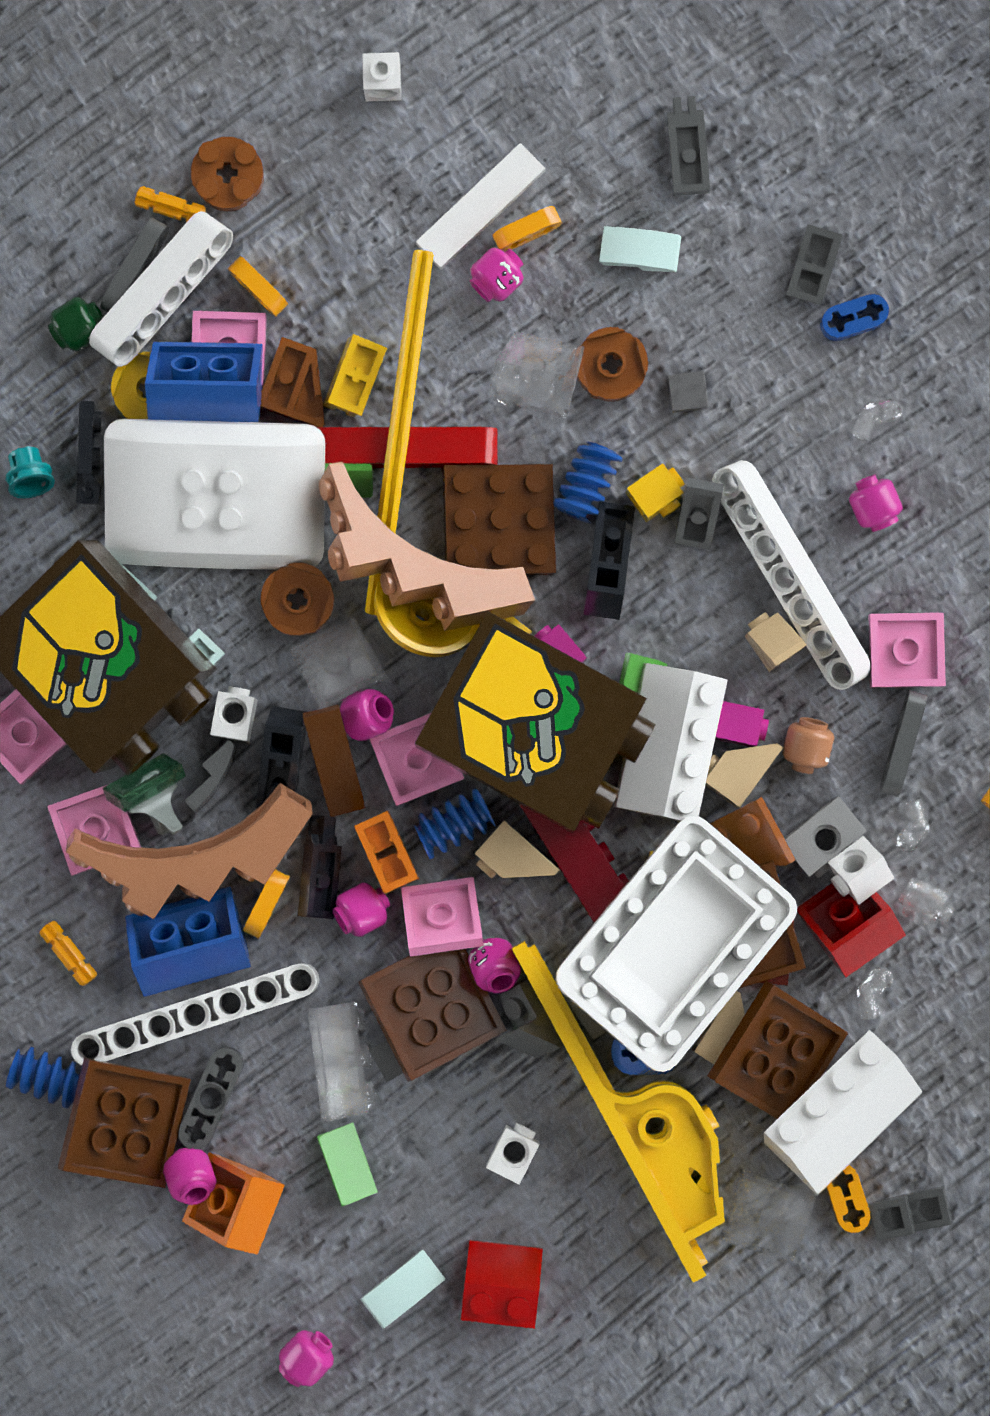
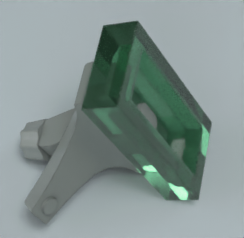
(150, 792)

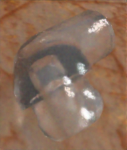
(875, 414)
(916, 828)
(870, 988)

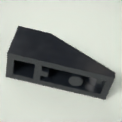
(609, 560)
(281, 751)

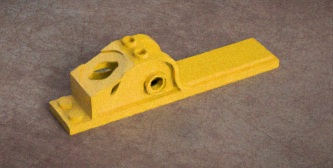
(658, 1160)

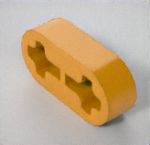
(527, 229)
(257, 286)
(266, 904)
(857, 1198)

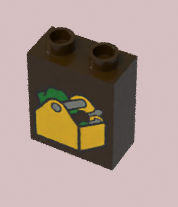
(101, 659)
(535, 725)

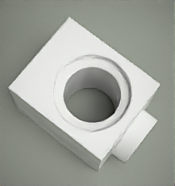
(382, 76)
(239, 731)
(860, 871)
(513, 1169)

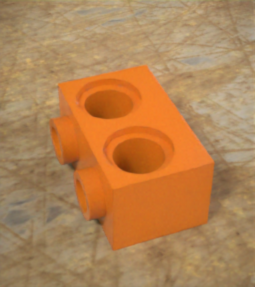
(386, 852)

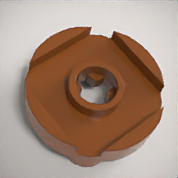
(213, 157)
(622, 347)
(288, 581)

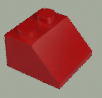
(849, 930)
(502, 1284)

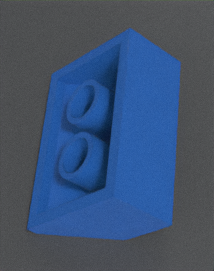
(204, 381)
(187, 943)

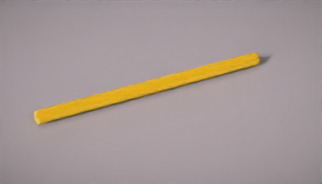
(403, 400)

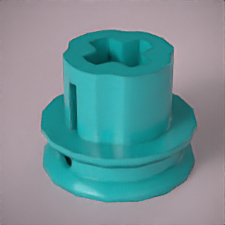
(28, 473)

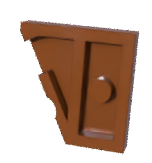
(294, 384)
(755, 833)

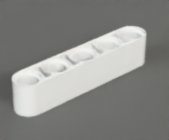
(161, 289)

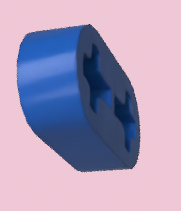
(851, 309)

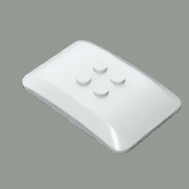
(213, 493)
(676, 943)

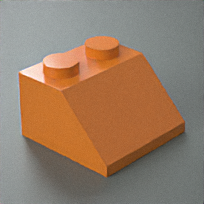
(238, 1206)

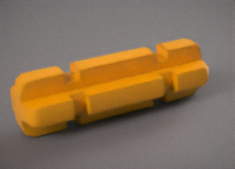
(166, 204)
(68, 953)

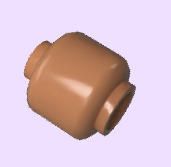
(808, 745)

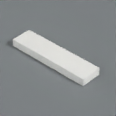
(481, 205)

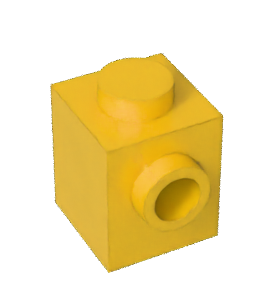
(656, 492)

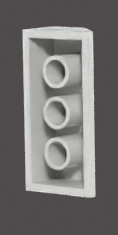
(676, 758)
(842, 1112)

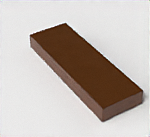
(334, 760)

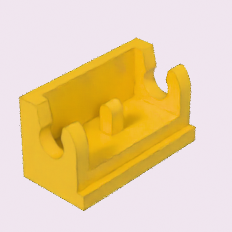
(354, 376)

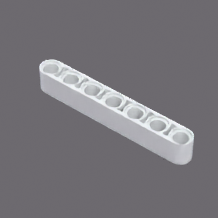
(807, 582)
(177, 1014)

